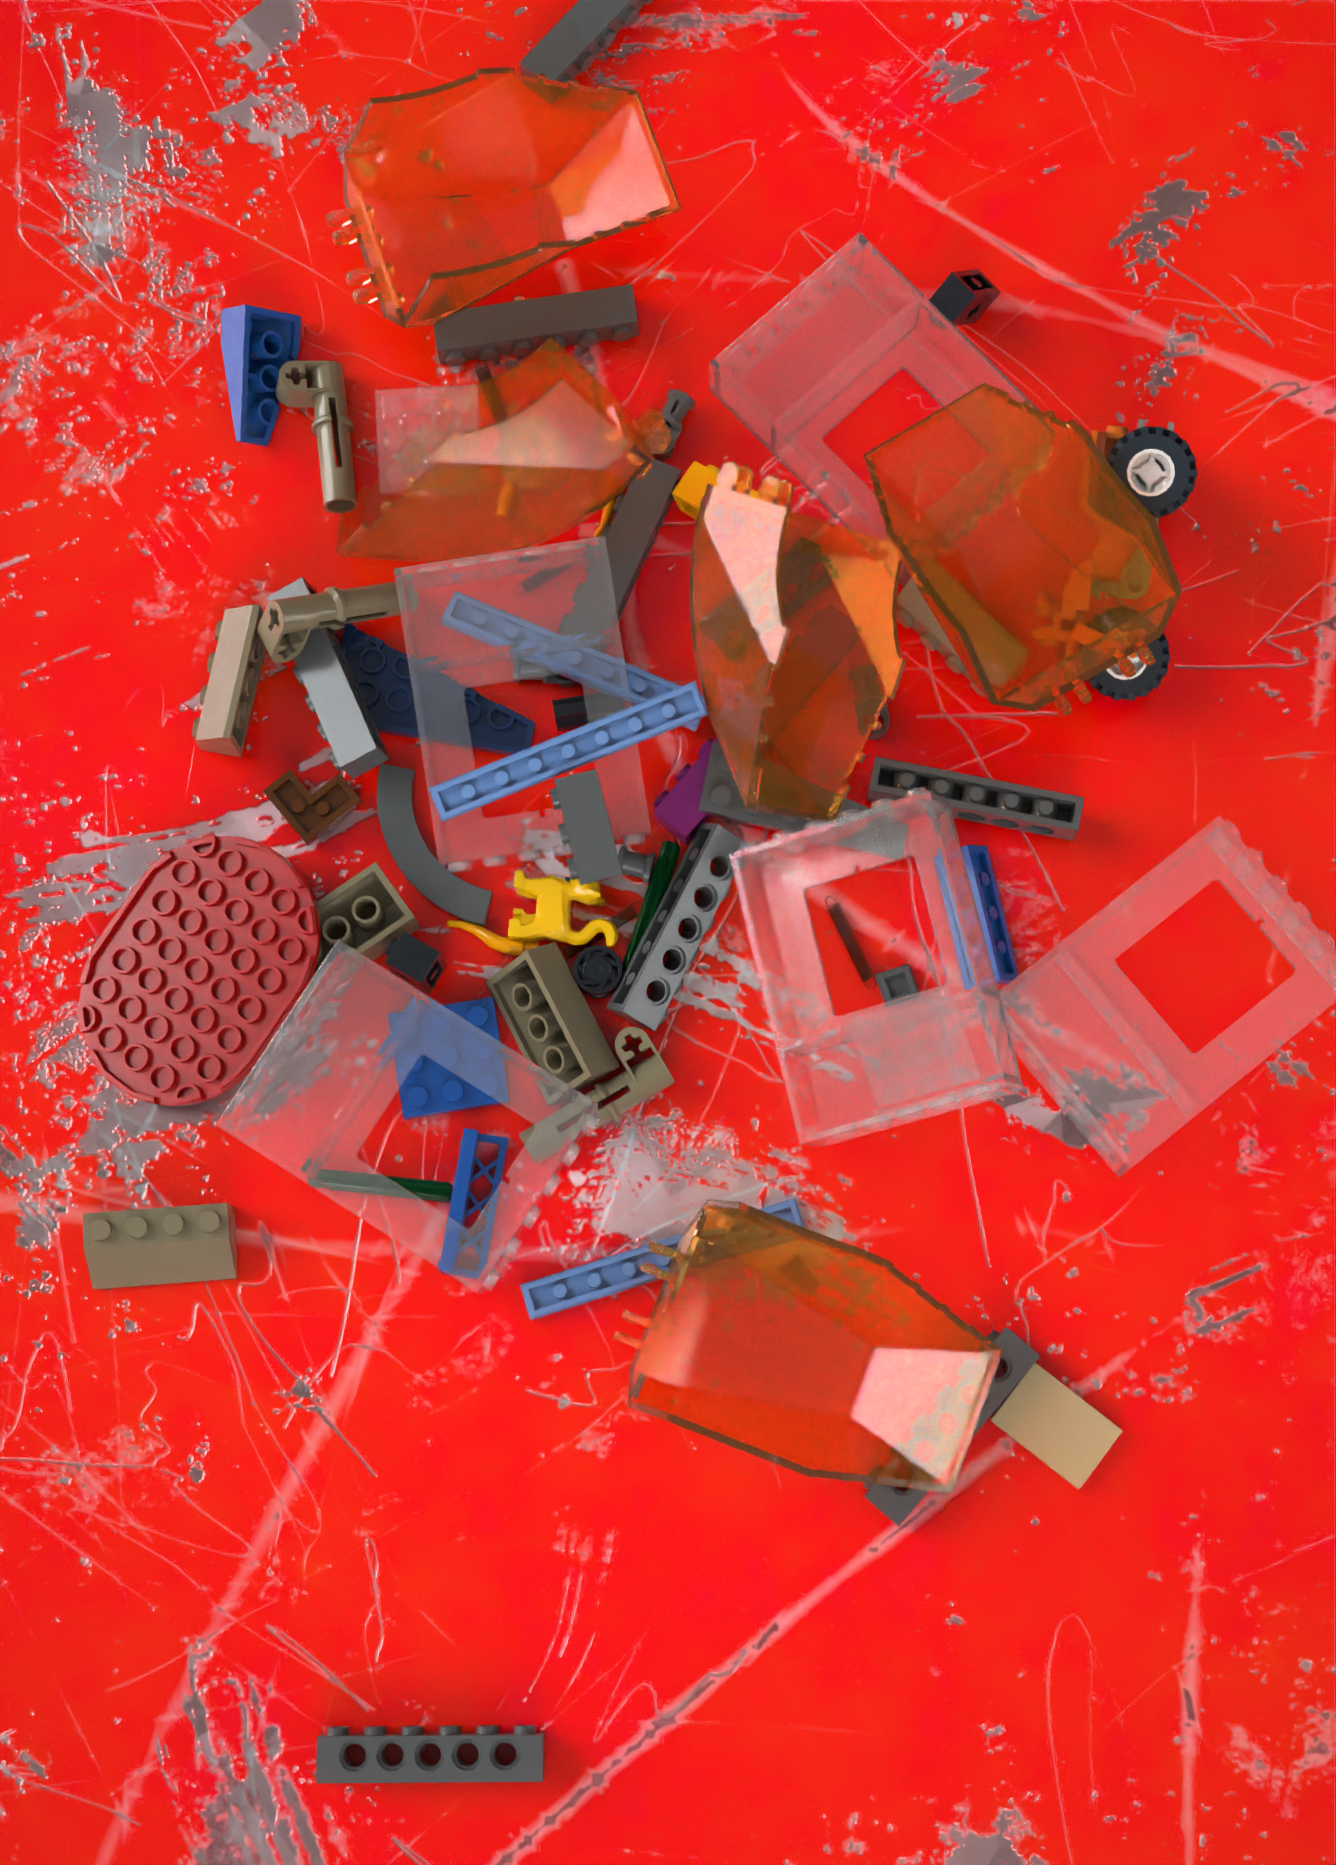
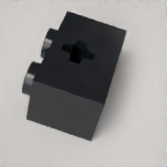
(964, 296)
(415, 962)

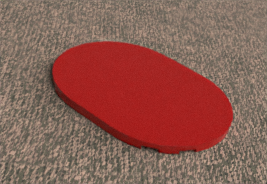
(198, 970)

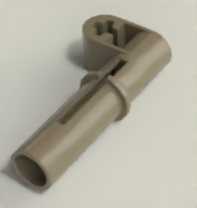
(326, 397)
(289, 620)
(642, 1080)

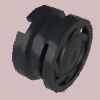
(598, 971)

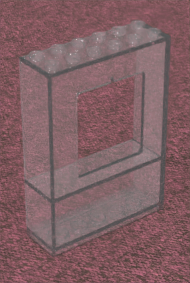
(829, 353)
(503, 623)
(1105, 1045)
(899, 1056)
(340, 1068)

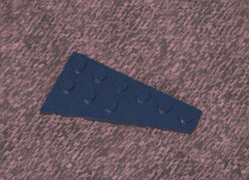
(387, 691)

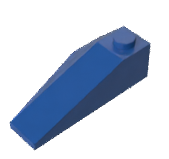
(253, 351)

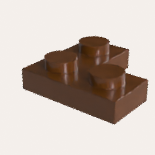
(312, 813)

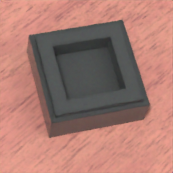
(896, 983)

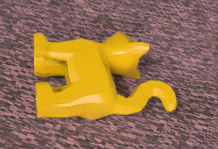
(553, 909)

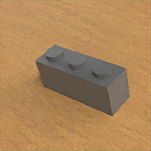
(586, 828)

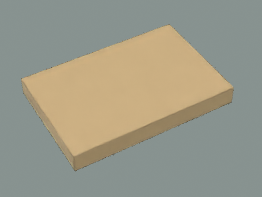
(1056, 1426)

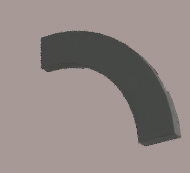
(415, 858)

